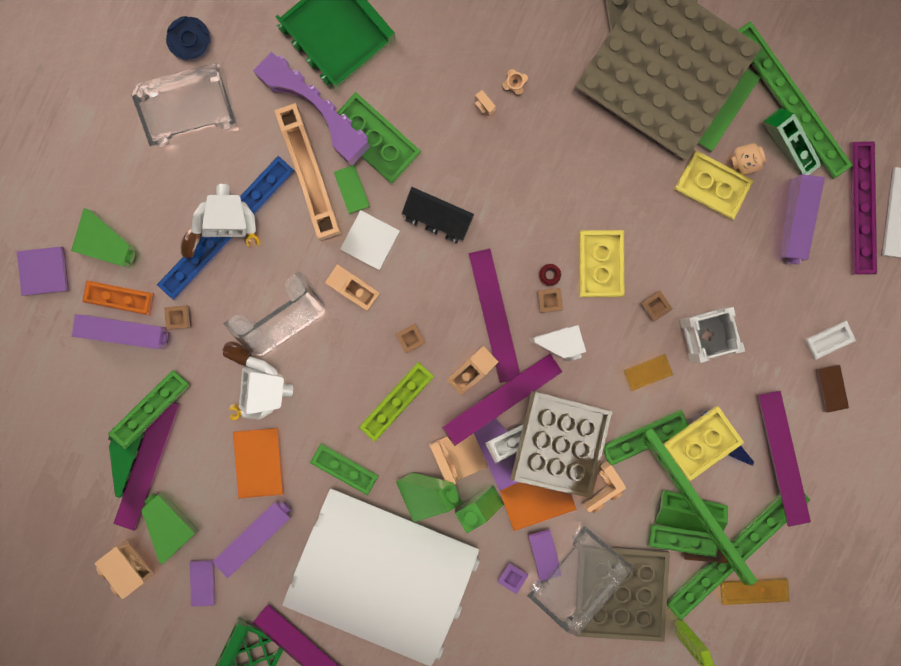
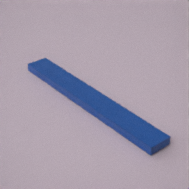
(208, 247)

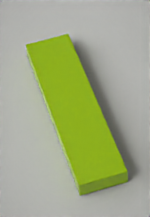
(396, 402)

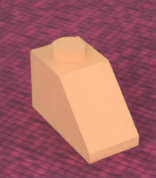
(352, 287)
(472, 370)

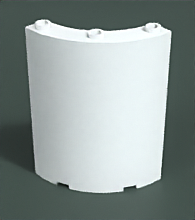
(381, 578)

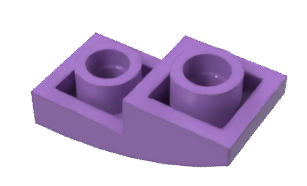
(544, 553)

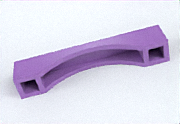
(280, 78)

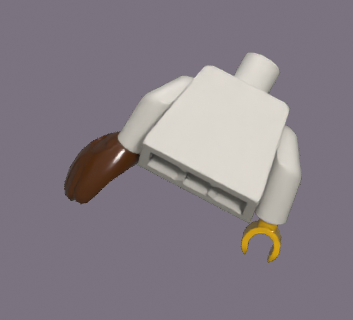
(219, 217)
(260, 384)

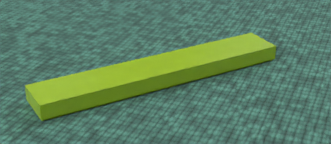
(693, 644)

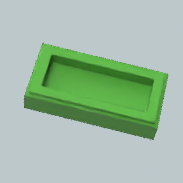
(351, 189)

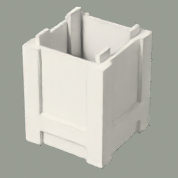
(724, 331)

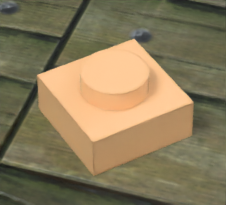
(484, 104)

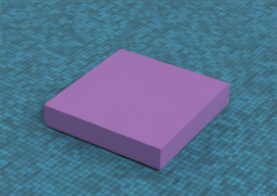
(42, 271)

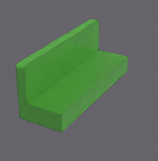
(678, 514)

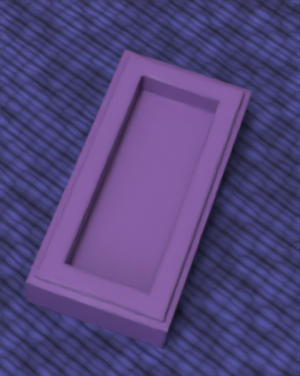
(202, 583)

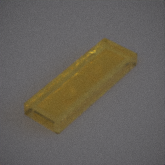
(760, 592)

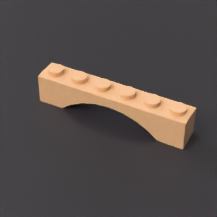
(308, 172)

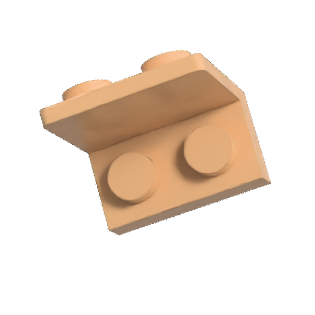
(458, 460)
(612, 491)

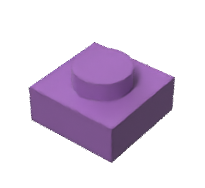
(512, 578)

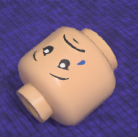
(749, 158)

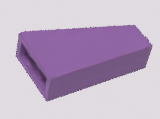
(801, 217)
(119, 331)
(503, 469)
(253, 538)

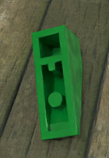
(792, 140)
(122, 463)

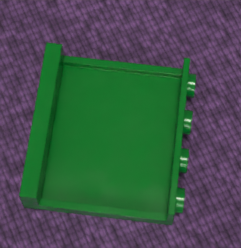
(336, 35)

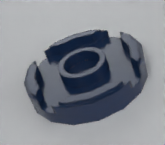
(188, 38)

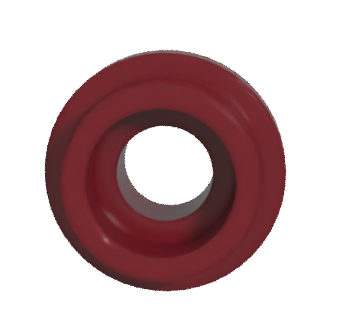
(549, 267)

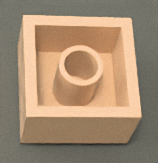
(123, 569)

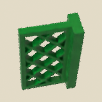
(235, 641)

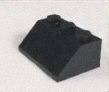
(437, 215)

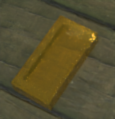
(648, 372)

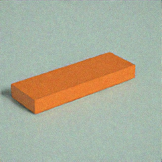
(117, 297)

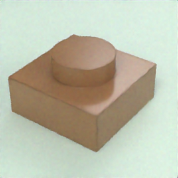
(550, 300)
(656, 306)
(177, 317)
(410, 338)

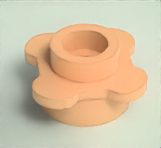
(520, 78)

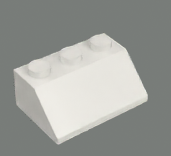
(563, 343)

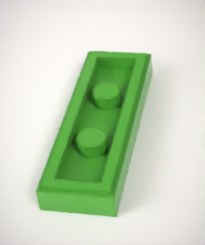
(344, 469)
(682, 541)

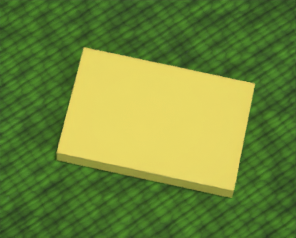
(714, 185)
(601, 263)
(703, 443)

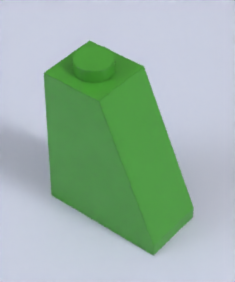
(101, 241)
(427, 495)
(478, 509)
(166, 526)

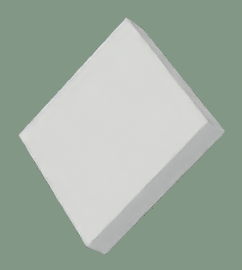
(370, 240)

